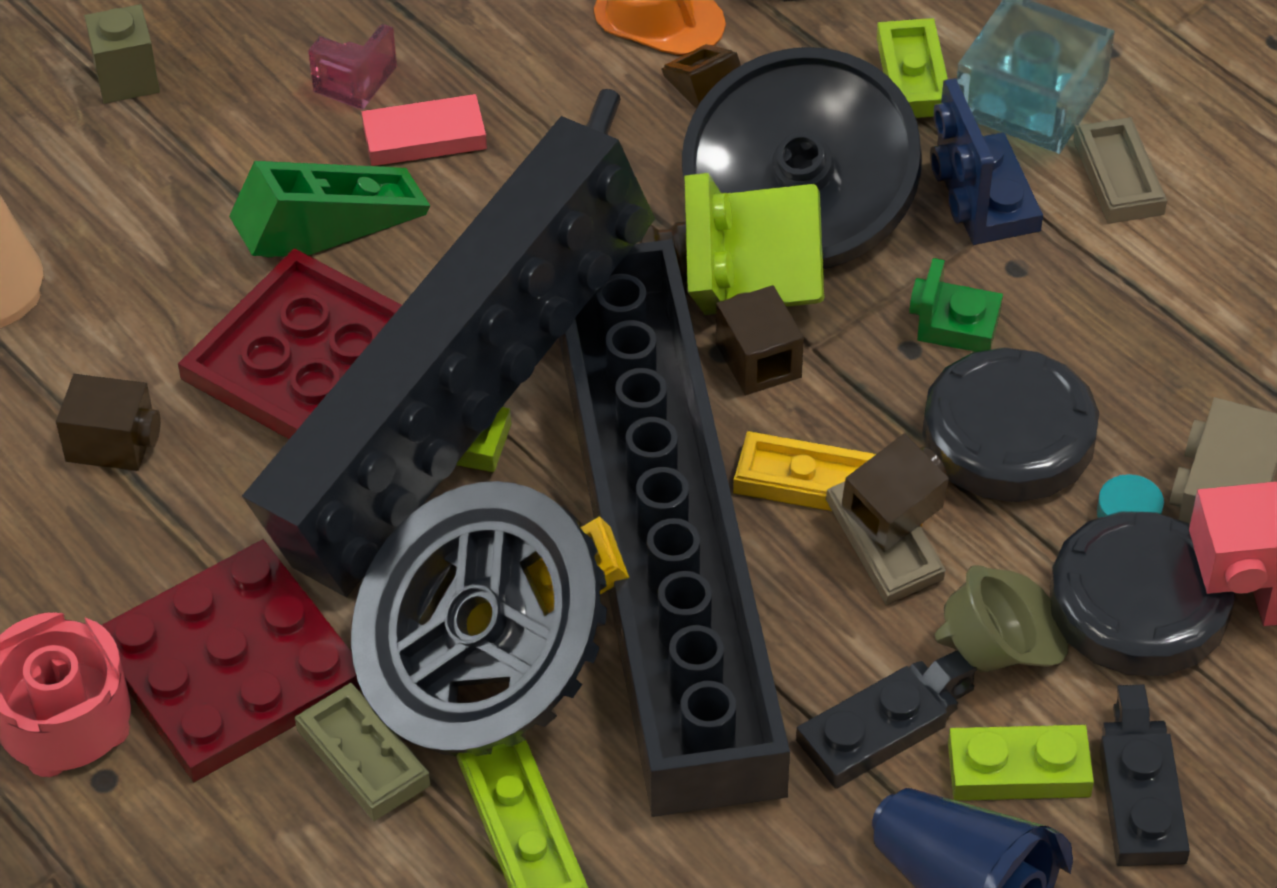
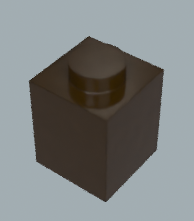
(759, 340)
(107, 422)
(895, 491)

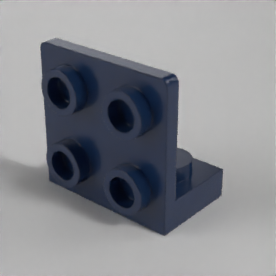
(981, 174)

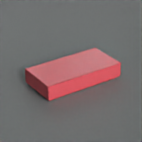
(424, 130)

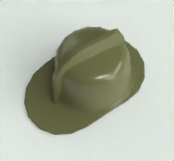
(1001, 622)

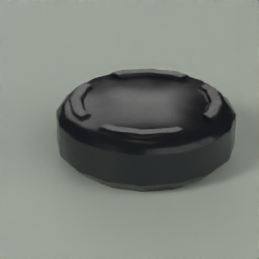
(1011, 424)
(1136, 595)

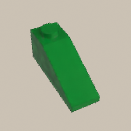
(321, 205)

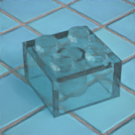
(1035, 72)

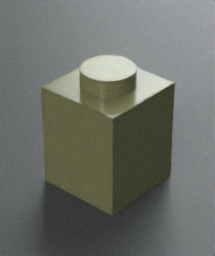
(122, 53)

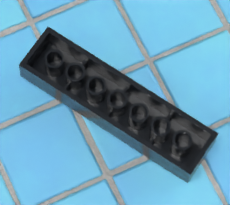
(451, 355)

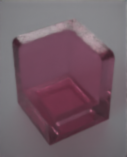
(350, 70)

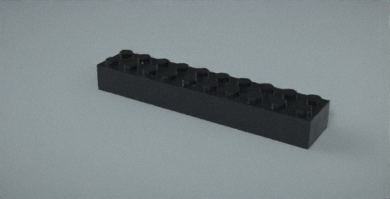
(688, 610)

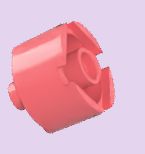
(61, 693)

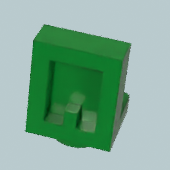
(954, 313)

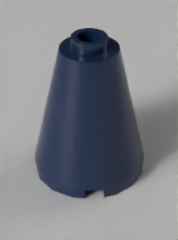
(966, 846)

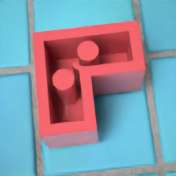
(1237, 542)

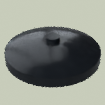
(819, 123)

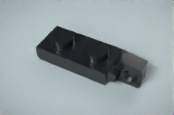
(885, 718)
(1142, 785)

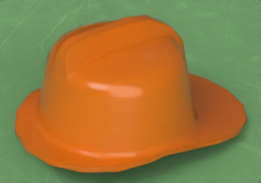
(663, 24)

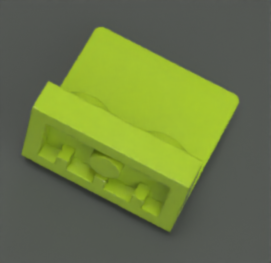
(752, 242)

